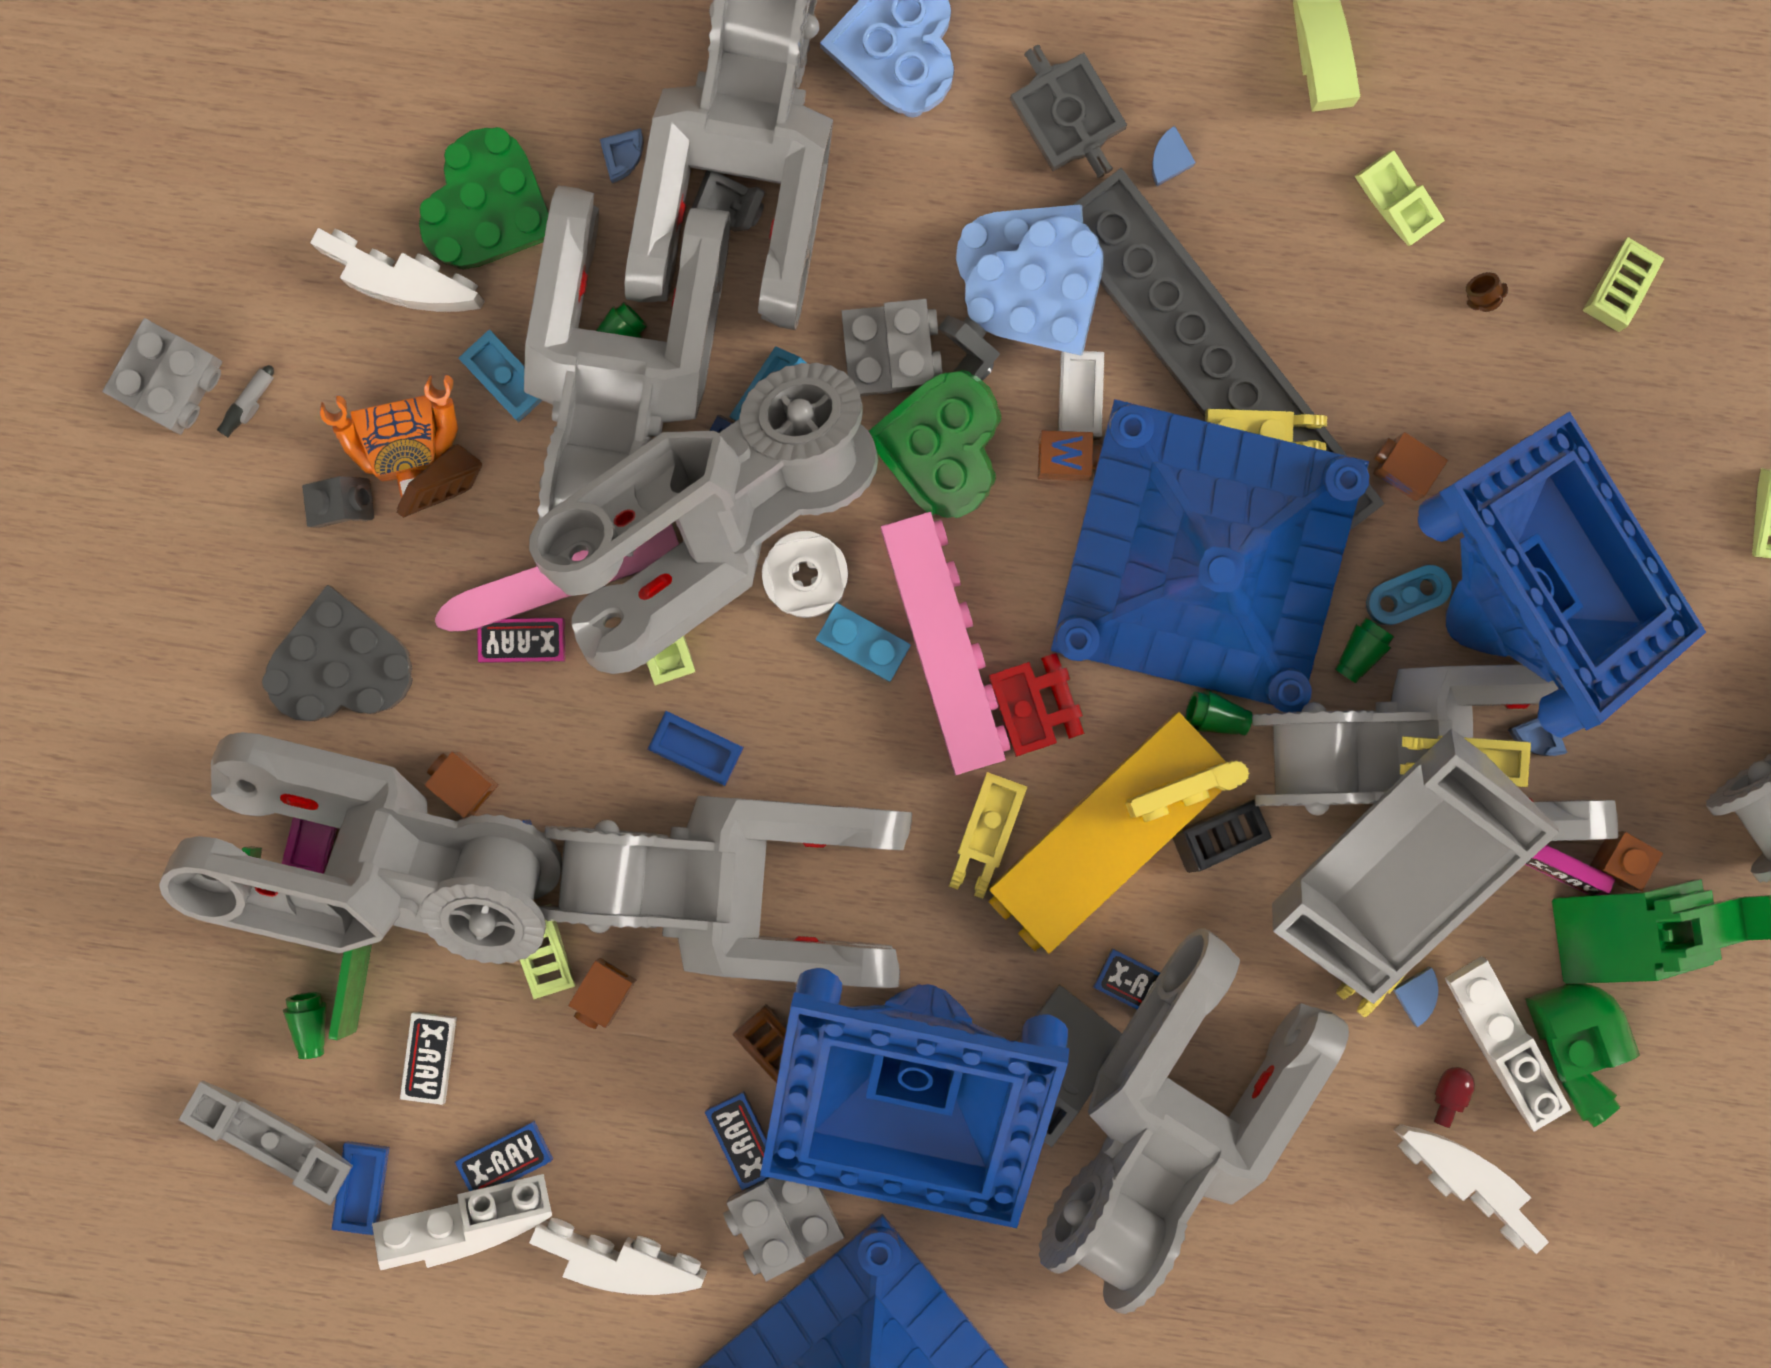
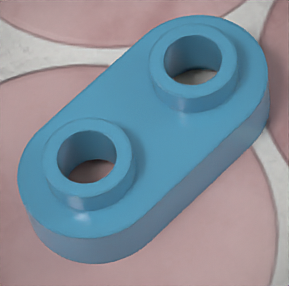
(1407, 595)

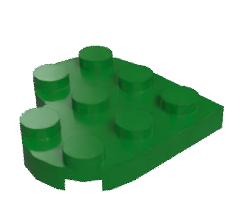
(487, 202)
(939, 442)

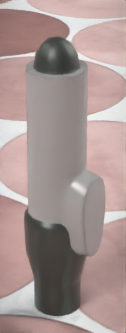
(246, 404)

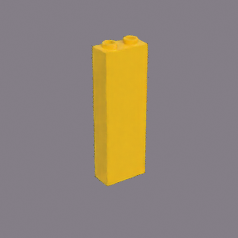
(1099, 842)

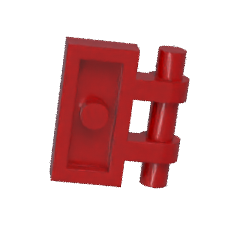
(1023, 707)

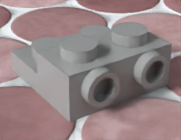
(891, 347)
(163, 377)
(781, 1224)

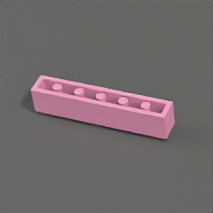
(943, 643)

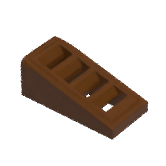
(442, 480)
(748, 1028)

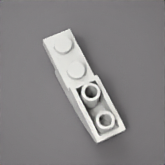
(409, 284)
(1506, 1044)
(1464, 1172)
(464, 1228)
(634, 1270)

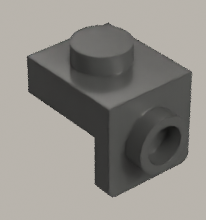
(728, 195)
(969, 337)
(338, 501)

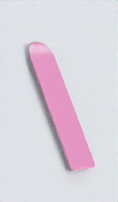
(533, 589)

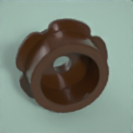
(1486, 292)

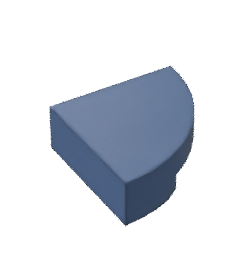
(622, 153)
(1170, 157)
(1541, 741)
(1418, 995)

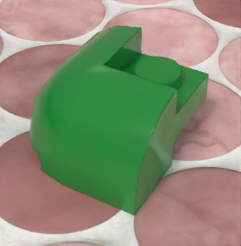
(1582, 1029)

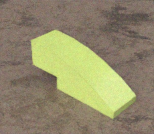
(1326, 54)

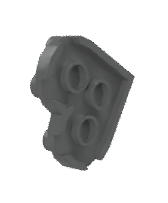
(337, 661)

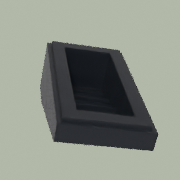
(1190, 850)

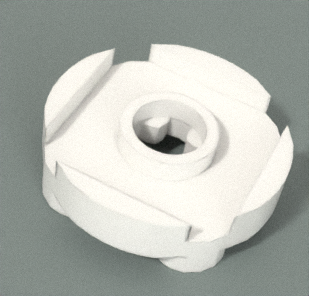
(784, 561)

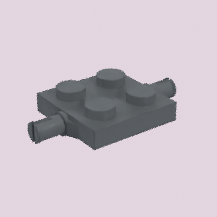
(1068, 111)

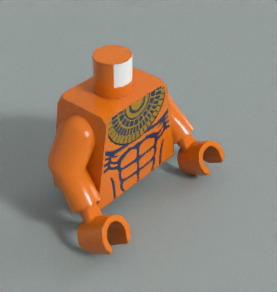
(398, 436)

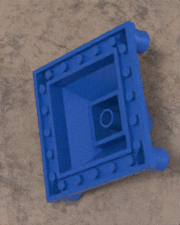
(1208, 555)
(1560, 576)
(912, 1101)
(862, 1310)

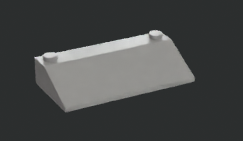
(1412, 868)

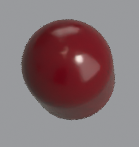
(1453, 1094)

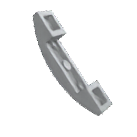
(268, 1139)

